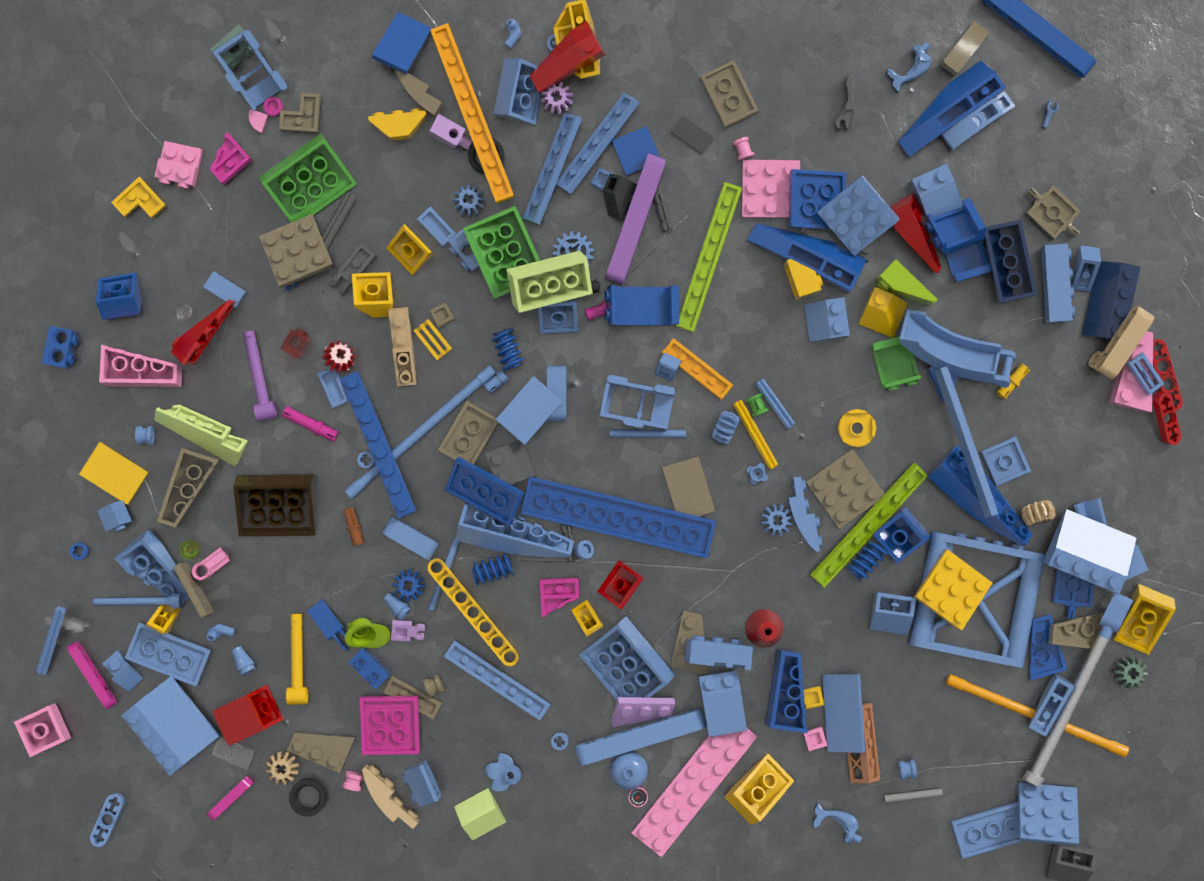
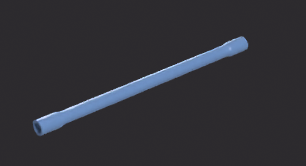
(480, 379)

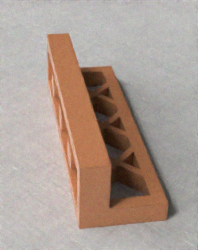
(868, 760)

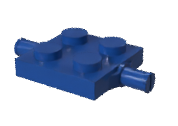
(1072, 592)

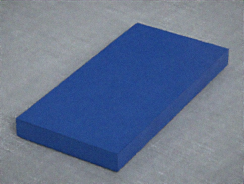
(484, 491)

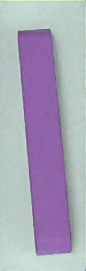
(635, 218)

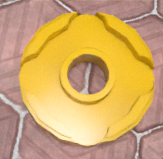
(845, 428)

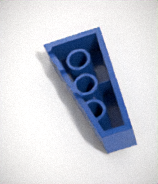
(786, 697)

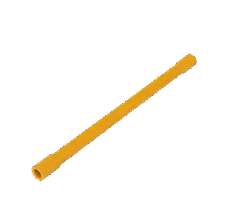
(963, 685)

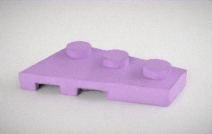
(635, 710)

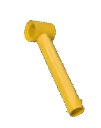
(296, 693)

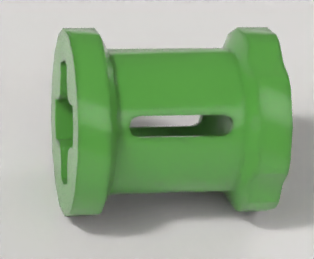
(753, 405)

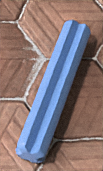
(775, 404)

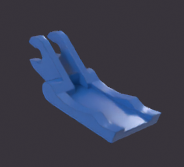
(327, 622)

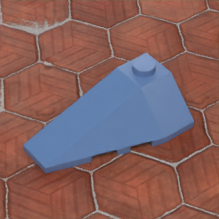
(152, 563)

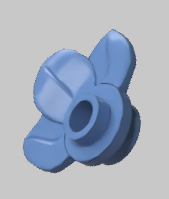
(500, 771)

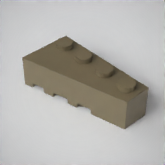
(185, 484)

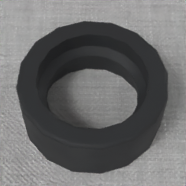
(471, 156)
(293, 797)

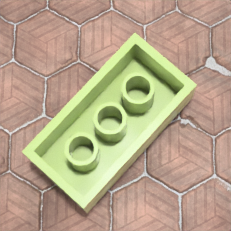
(549, 281)

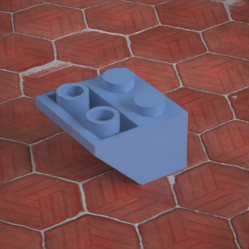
(892, 613)

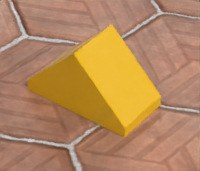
(587, 618)
(163, 619)

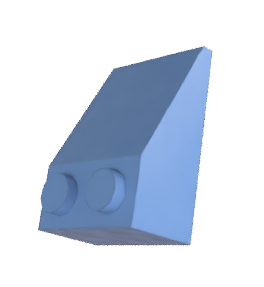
(936, 192)
(722, 703)

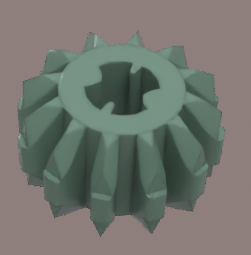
(1129, 665)

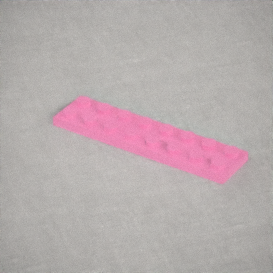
(691, 789)

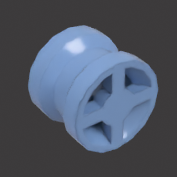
(144, 435)
(907, 769)

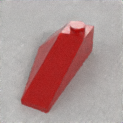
(573, 53)
(913, 231)
(195, 340)

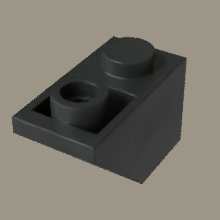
(618, 195)

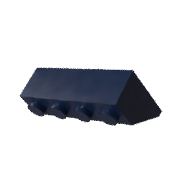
(1010, 261)
(1110, 299)

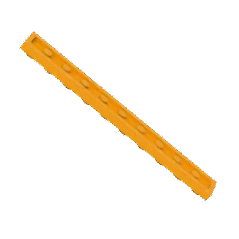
(472, 113)

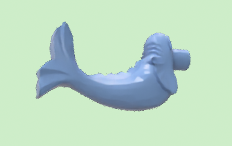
(922, 64)
(847, 820)

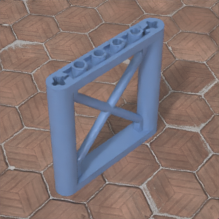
(1029, 569)

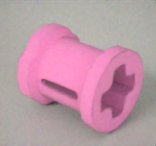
(743, 148)

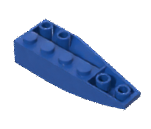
(953, 104)
(825, 257)
(955, 480)

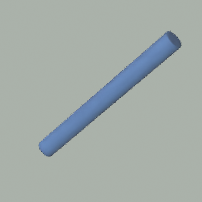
(649, 433)
(448, 561)

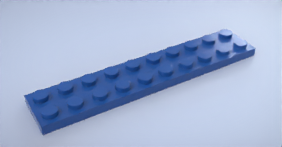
(618, 517)

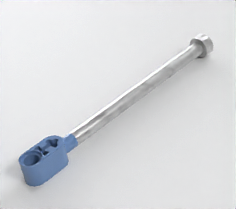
(1110, 622)

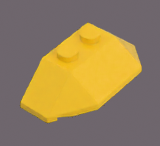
(572, 16)

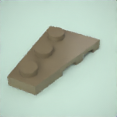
(1076, 632)

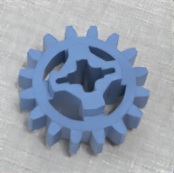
(580, 243)

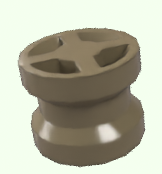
(434, 685)

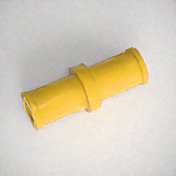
(1015, 378)

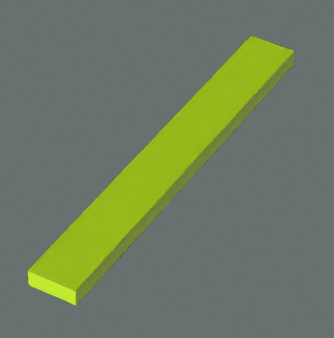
(709, 256)
(869, 525)

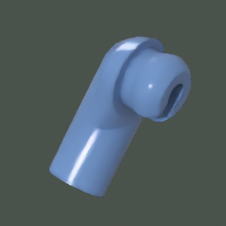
(514, 32)
(218, 630)

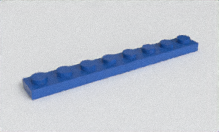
(378, 444)

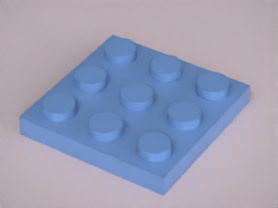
(858, 215)
(1048, 814)

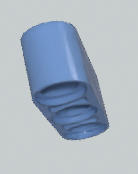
(557, 384)
(410, 538)

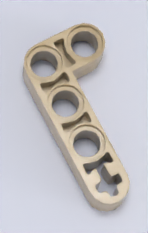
(1123, 343)

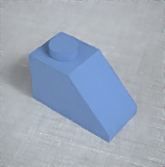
(1086, 268)

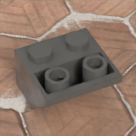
(1072, 863)

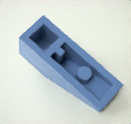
(1050, 704)

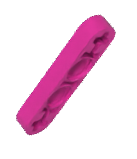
(91, 675)

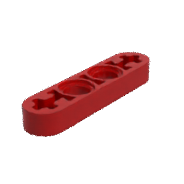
(1168, 373)

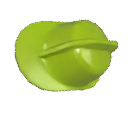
(365, 634)

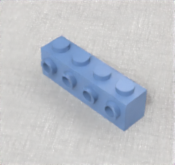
(1057, 284)

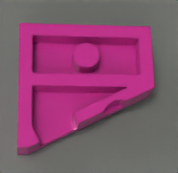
(229, 160)
(557, 592)

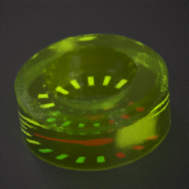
(189, 549)

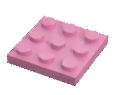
(766, 188)

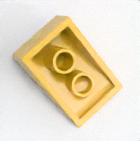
(1145, 619)
(759, 789)

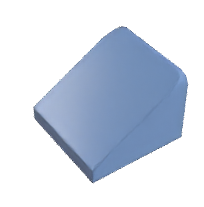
(600, 178)
(667, 366)

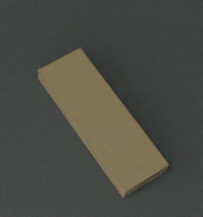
(427, 705)

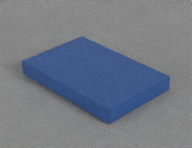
(401, 43)

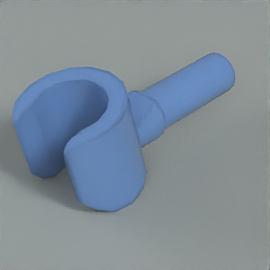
(1050, 111)

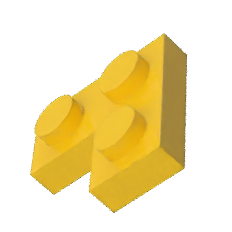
(138, 194)

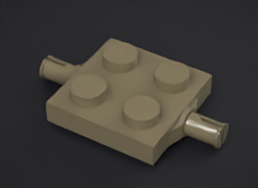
(1053, 212)

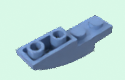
(978, 120)
(805, 523)

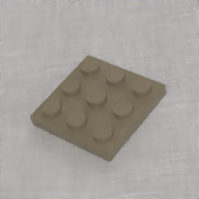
(296, 251)
(845, 488)

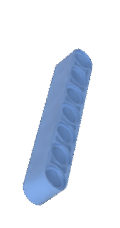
(640, 737)

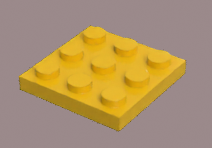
(953, 589)

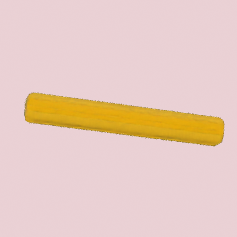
(755, 434)

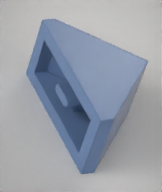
(1137, 563)

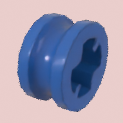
(73, 549)

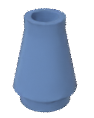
(398, 607)
(242, 661)

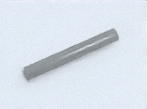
(913, 795)

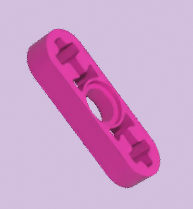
(230, 798)

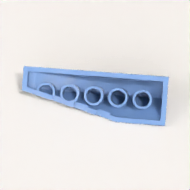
(519, 538)

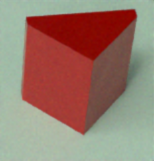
(620, 584)

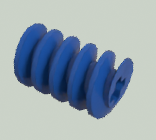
(507, 349)
(866, 560)
(492, 569)

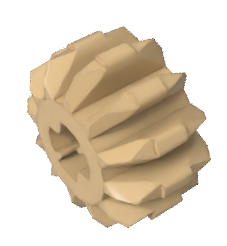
(1038, 513)
(282, 775)

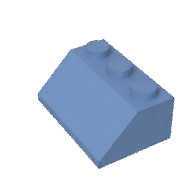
(517, 94)

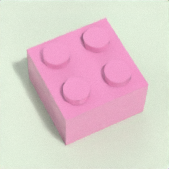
(42, 729)

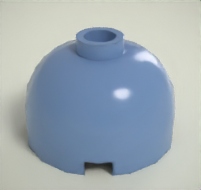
(629, 770)

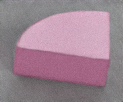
(258, 120)

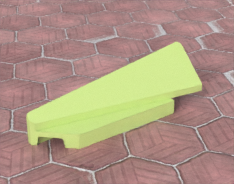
(203, 432)

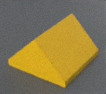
(409, 250)

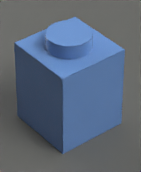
(114, 516)

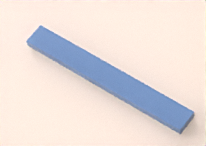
(966, 442)

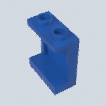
(956, 227)
(968, 262)

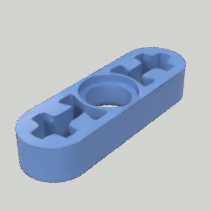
(107, 805)

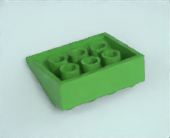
(307, 179)
(499, 245)

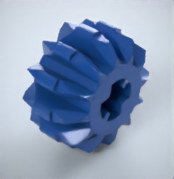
(402, 582)

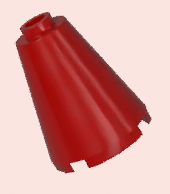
(758, 623)

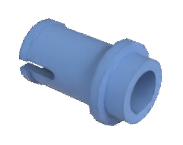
(496, 381)

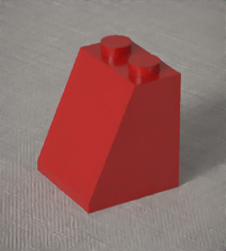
(247, 715)

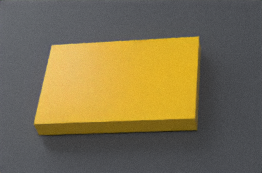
(114, 473)

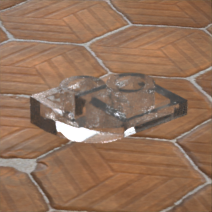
(73, 623)

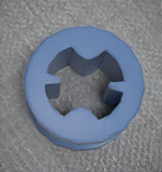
(362, 464)
(564, 737)

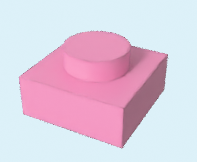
(815, 738)

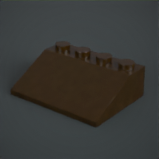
(275, 505)

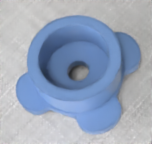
(752, 472)

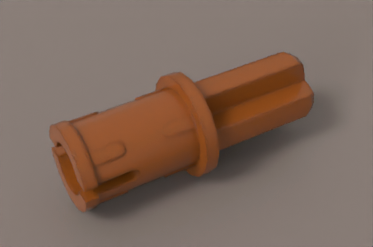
(353, 526)

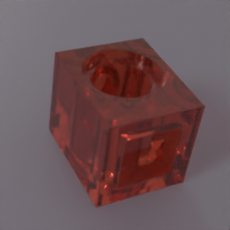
(287, 344)

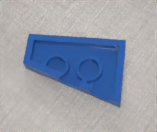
(1044, 657)

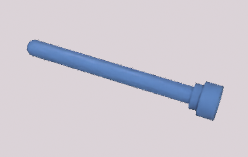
(175, 601)

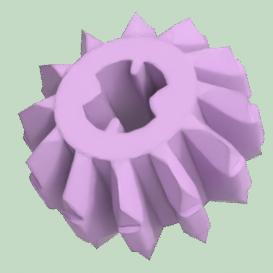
(564, 96)

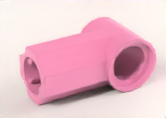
(211, 563)

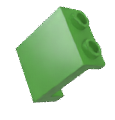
(894, 364)

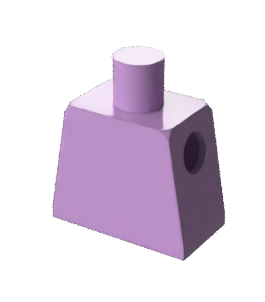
(441, 129)

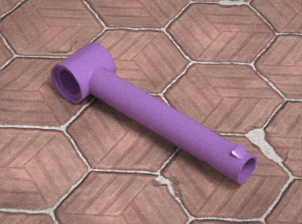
(264, 409)

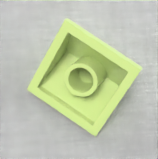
(479, 814)

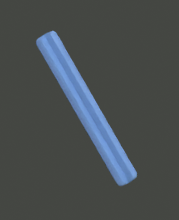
(51, 639)

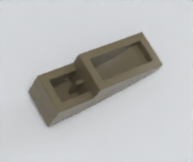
(964, 48)
(419, 93)

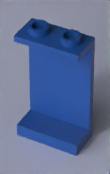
(642, 305)

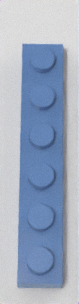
(597, 143)
(551, 168)
(497, 680)

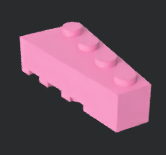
(135, 370)
(1126, 389)

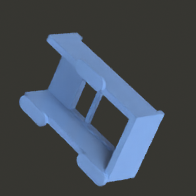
(262, 90)
(661, 407)

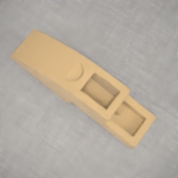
(402, 346)
(381, 792)

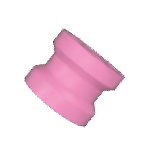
(353, 781)

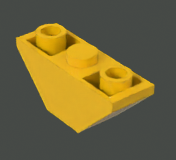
(398, 124)

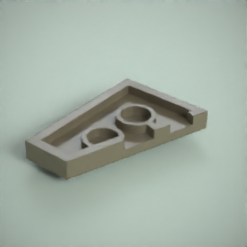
(690, 625)
(324, 750)

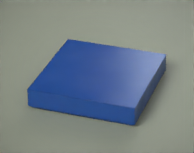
(633, 150)

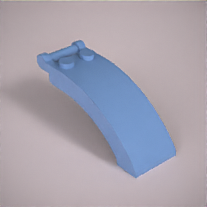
(961, 355)

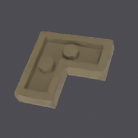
(306, 118)

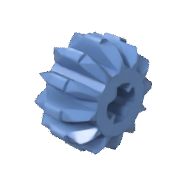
(472, 194)
(725, 427)
(770, 520)

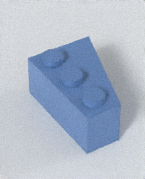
(718, 652)

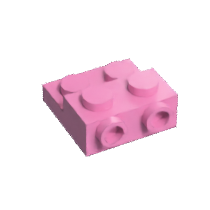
(178, 165)

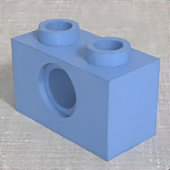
(457, 246)

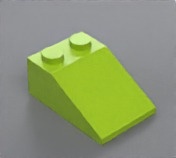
(902, 283)

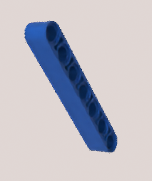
(1044, 35)

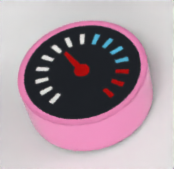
(638, 797)

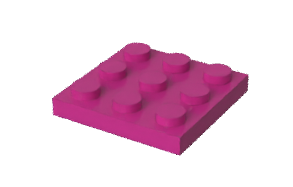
(389, 725)

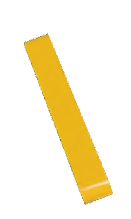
(477, 620)

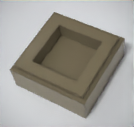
(442, 314)

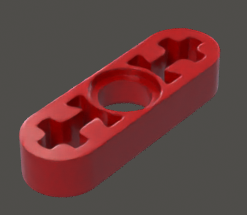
(1172, 434)

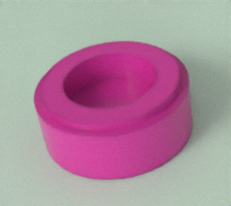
(272, 106)

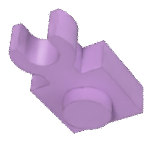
(404, 630)

